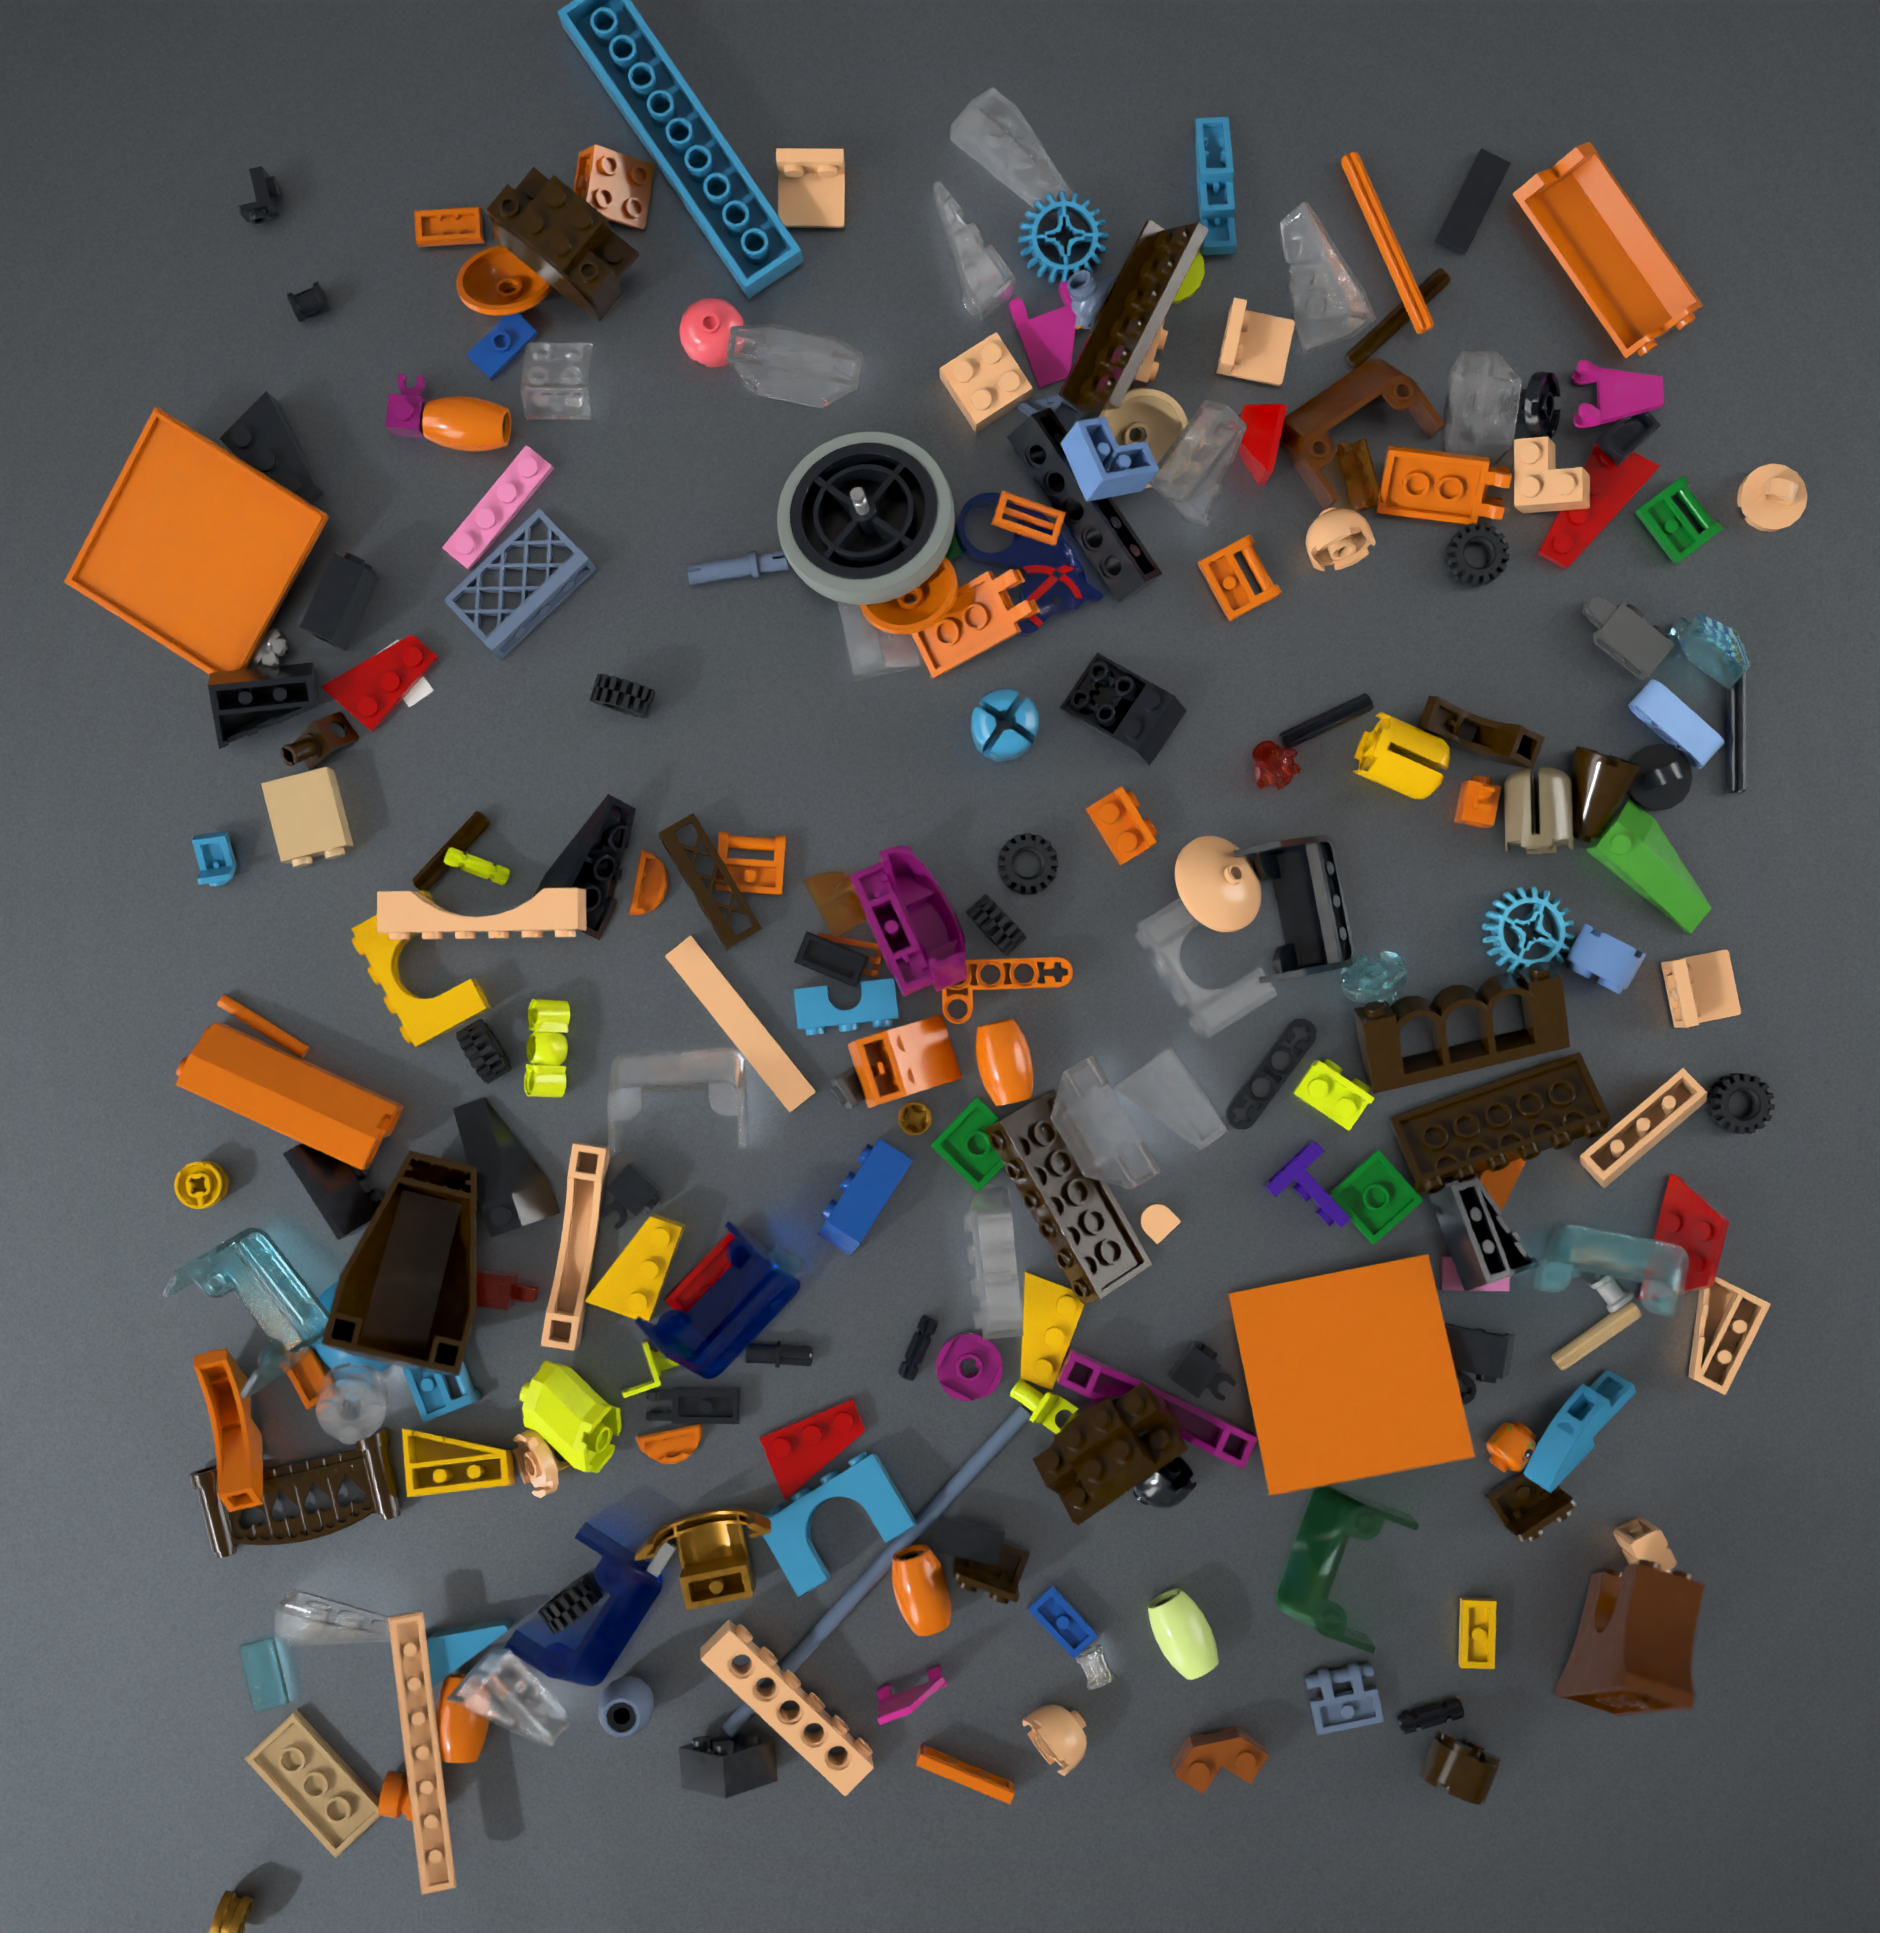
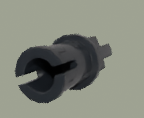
(779, 1354)

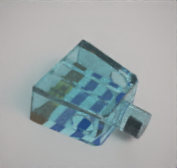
(1713, 648)

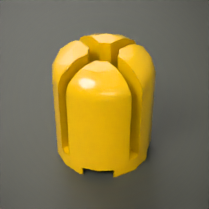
(1402, 757)

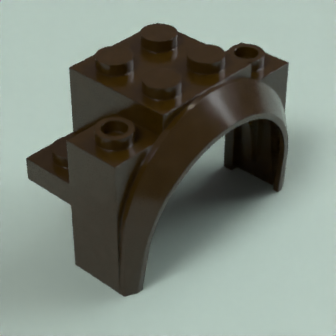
(562, 241)

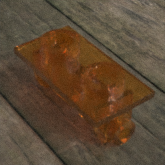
(1359, 475)

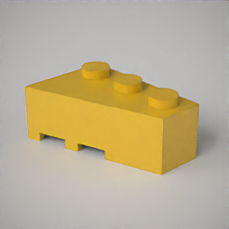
(453, 1465)

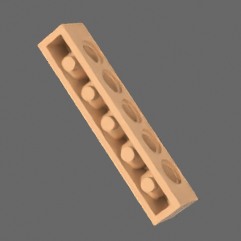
(842, 1770)

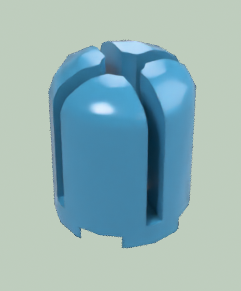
(1005, 705)

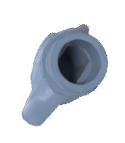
(1088, 296)

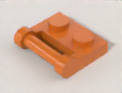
(1230, 583)
(753, 874)

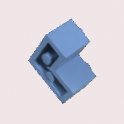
(1102, 465)

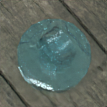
(1374, 978)

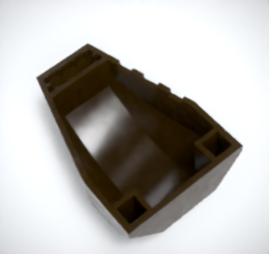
(413, 1272)

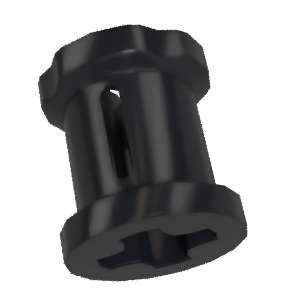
(308, 301)

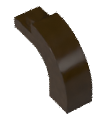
(1480, 736)

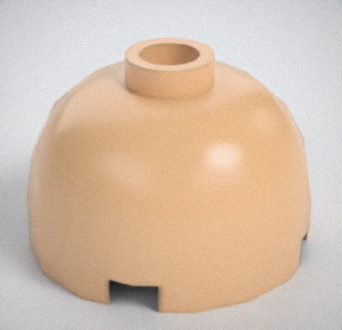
(1338, 539)
(1058, 1735)

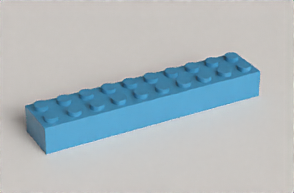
(682, 141)

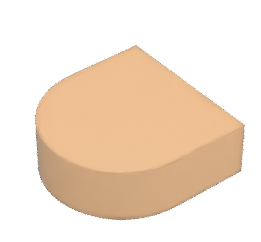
(1158, 1221)

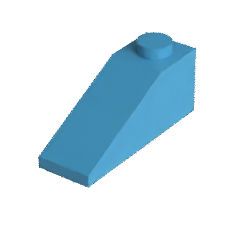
(457, 1645)

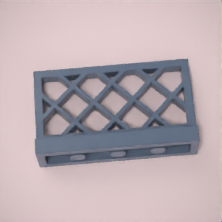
(532, 607)

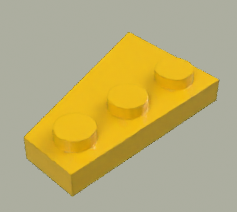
(1048, 1327)

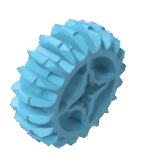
(1520, 945)

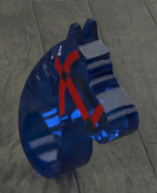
(1050, 572)

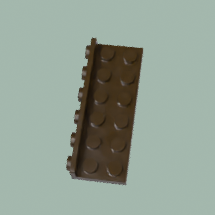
(1131, 316)
(1500, 1123)
(1071, 1210)

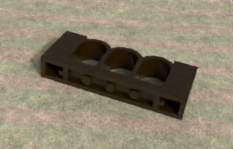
(1544, 1029)

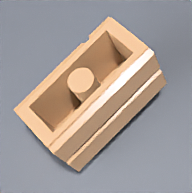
(1644, 1541)

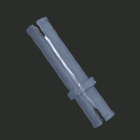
(737, 567)

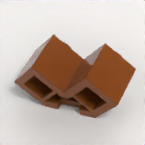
(1206, 1754)

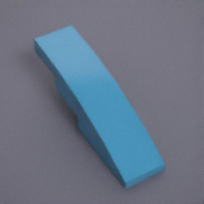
(1215, 184)

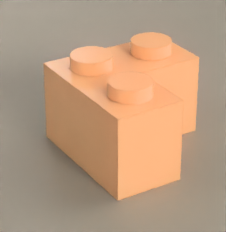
(1541, 485)

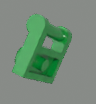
(1671, 526)

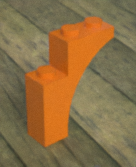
(234, 1432)

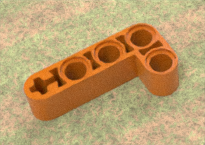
(1006, 980)

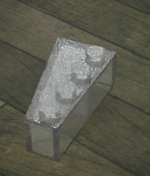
(995, 1263)

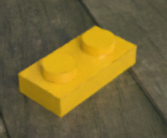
(1477, 1633)

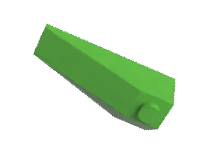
(1646, 861)

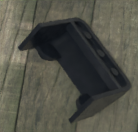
(1308, 904)

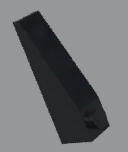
(508, 1181)

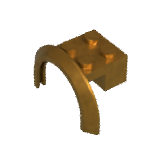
(711, 1554)

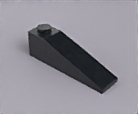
(594, 861)

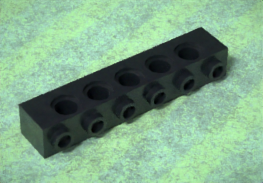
(1094, 524)

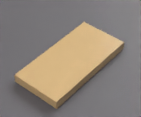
(315, 1783)

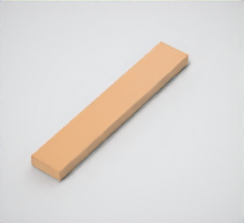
(740, 1023)

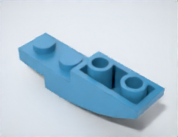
(1574, 1426)

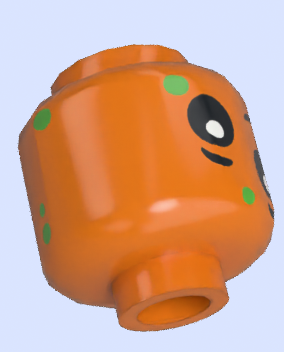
(1511, 1446)

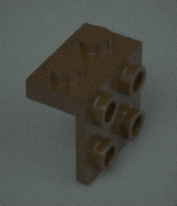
(1527, 1507)
(999, 1581)

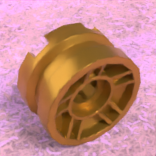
(231, 1914)

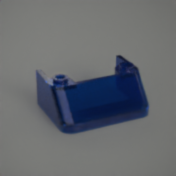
(728, 1313)
(631, 1597)

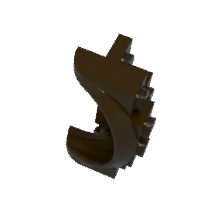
(1106, 1453)

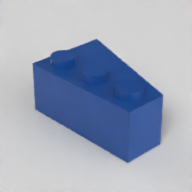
(863, 1196)

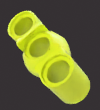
(546, 1048)

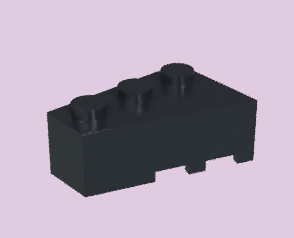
(269, 445)
(259, 697)
(1478, 1236)
(1480, 1352)

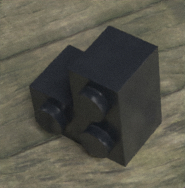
(728, 1766)

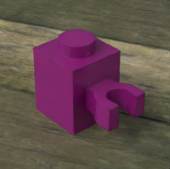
(406, 409)

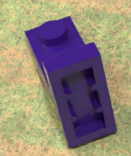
(1306, 1186)

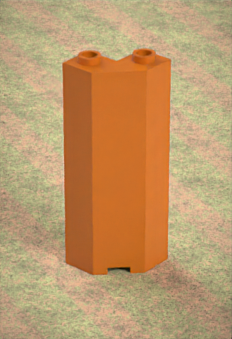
(1608, 250)
(288, 1094)

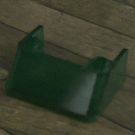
(1316, 1554)

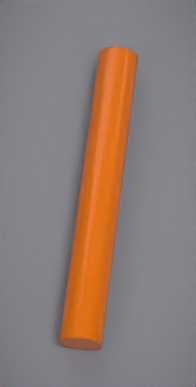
(263, 1026)

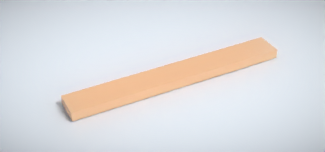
(422, 1752)

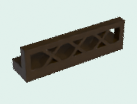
(699, 890)

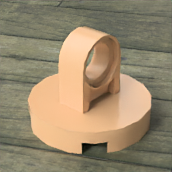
(1772, 497)
(537, 1462)

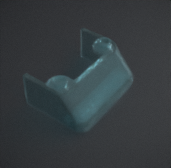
(271, 1293)

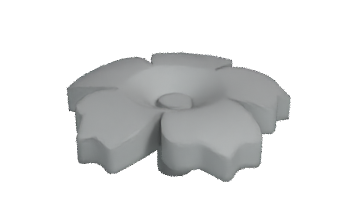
(271, 648)

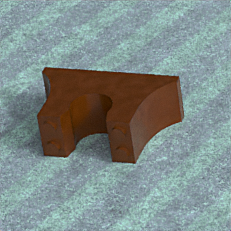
(1635, 1642)

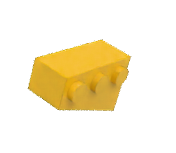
(641, 1270)

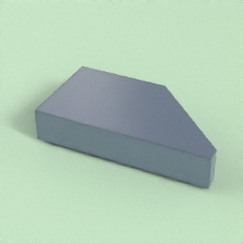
(1065, 412)

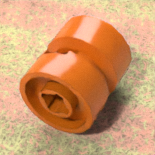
(395, 1796)

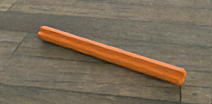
(1387, 243)

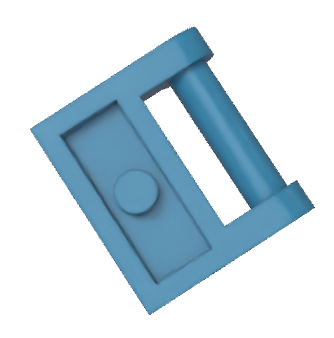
(434, 1395)

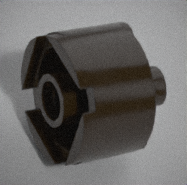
(1460, 1768)

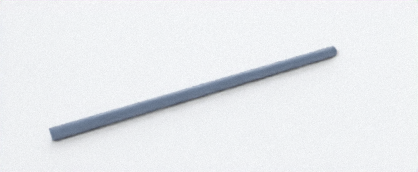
(884, 1561)

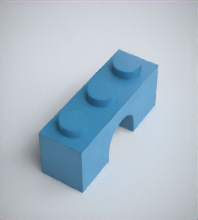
(817, 1012)

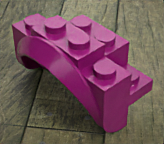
(911, 921)

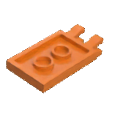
(1440, 485)
(976, 622)

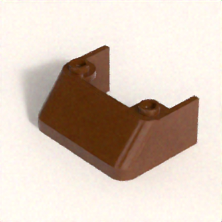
(1305, 429)

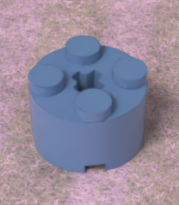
(1606, 957)

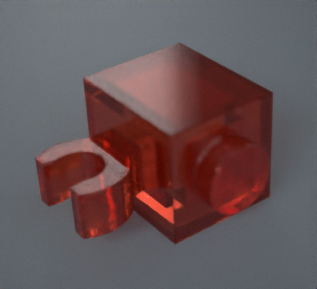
(500, 1290)

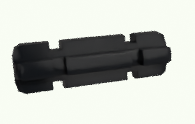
(917, 1348)
(1431, 1716)

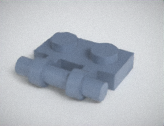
(1348, 1708)

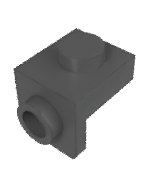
(847, 1088)

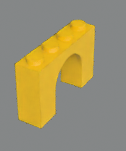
(421, 1018)

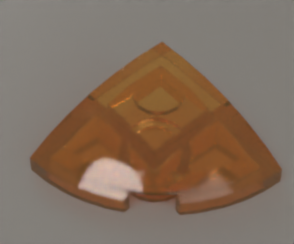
(836, 901)

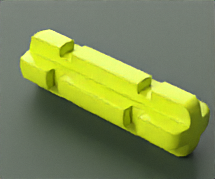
(476, 866)

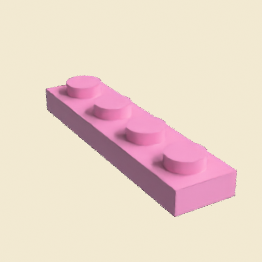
(498, 507)

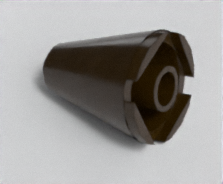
(1597, 790)

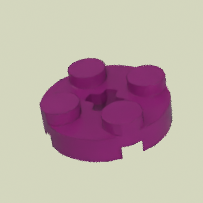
(975, 1385)

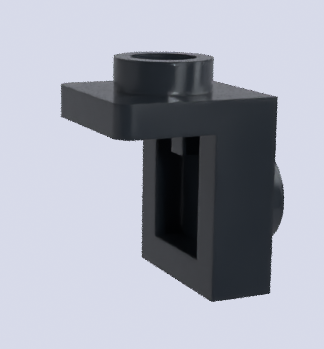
(266, 191)

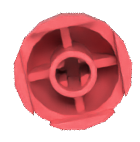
(707, 329)

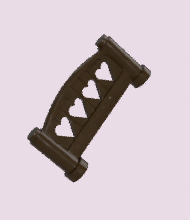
(366, 1466)

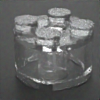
(352, 1402)

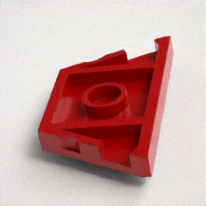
(1694, 1226)

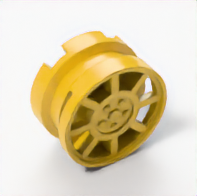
(201, 1184)

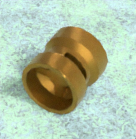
(914, 1118)

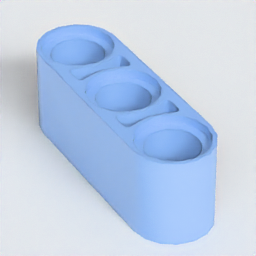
(1676, 723)

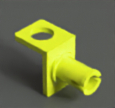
(656, 1363)
(1043, 1406)

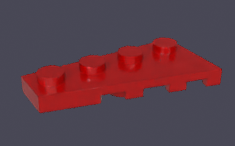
(1609, 492)

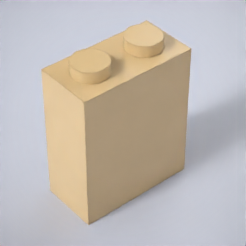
(307, 816)

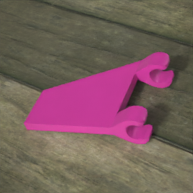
(1047, 338)
(1618, 394)
(907, 1701)

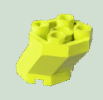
(570, 1416)

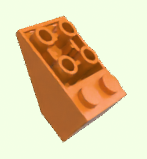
(904, 1060)

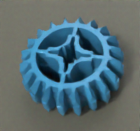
(1046, 238)

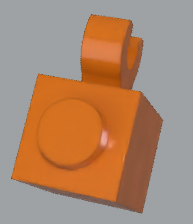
(1477, 802)

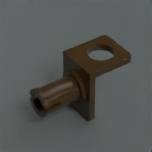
(318, 741)

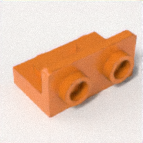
(1122, 825)

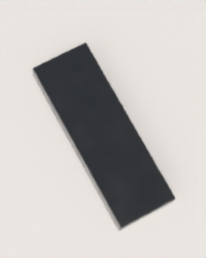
(1472, 201)

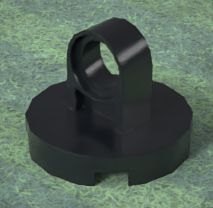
(1538, 405)
(1662, 779)

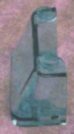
(1655, 1263)

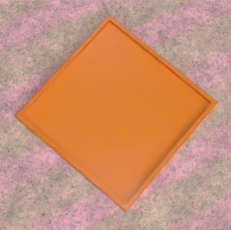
(195, 546)
(1350, 1375)

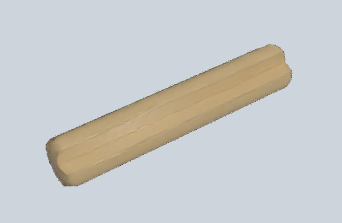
(1596, 1336)

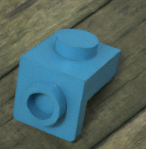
(214, 858)

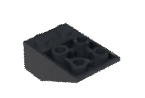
(1124, 708)

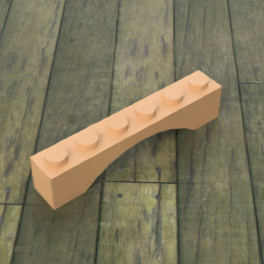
(549, 910)
(577, 1248)

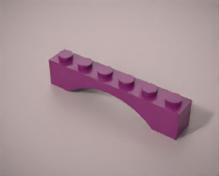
(1200, 1426)

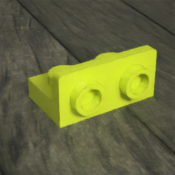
(1333, 1094)

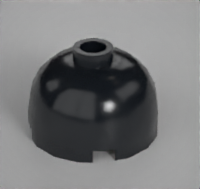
(1166, 1486)

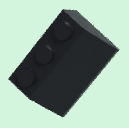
(336, 1189)

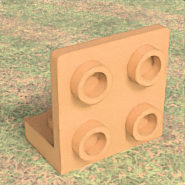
(811, 187)
(1255, 345)
(1701, 988)

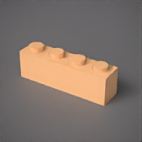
(1643, 1128)

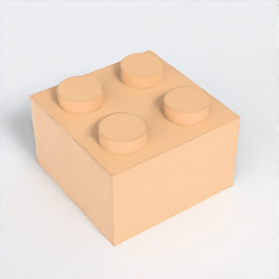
(986, 382)

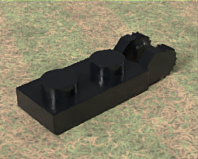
(697, 1405)

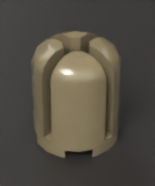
(1555, 810)

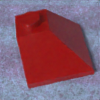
(1261, 438)

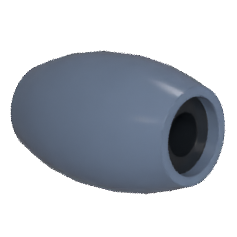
(626, 1706)

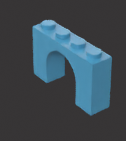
(790, 1531)

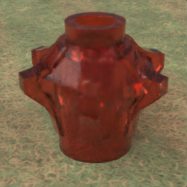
(1274, 764)

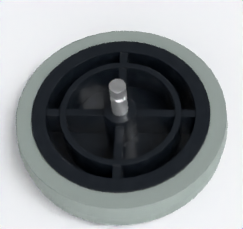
(866, 518)

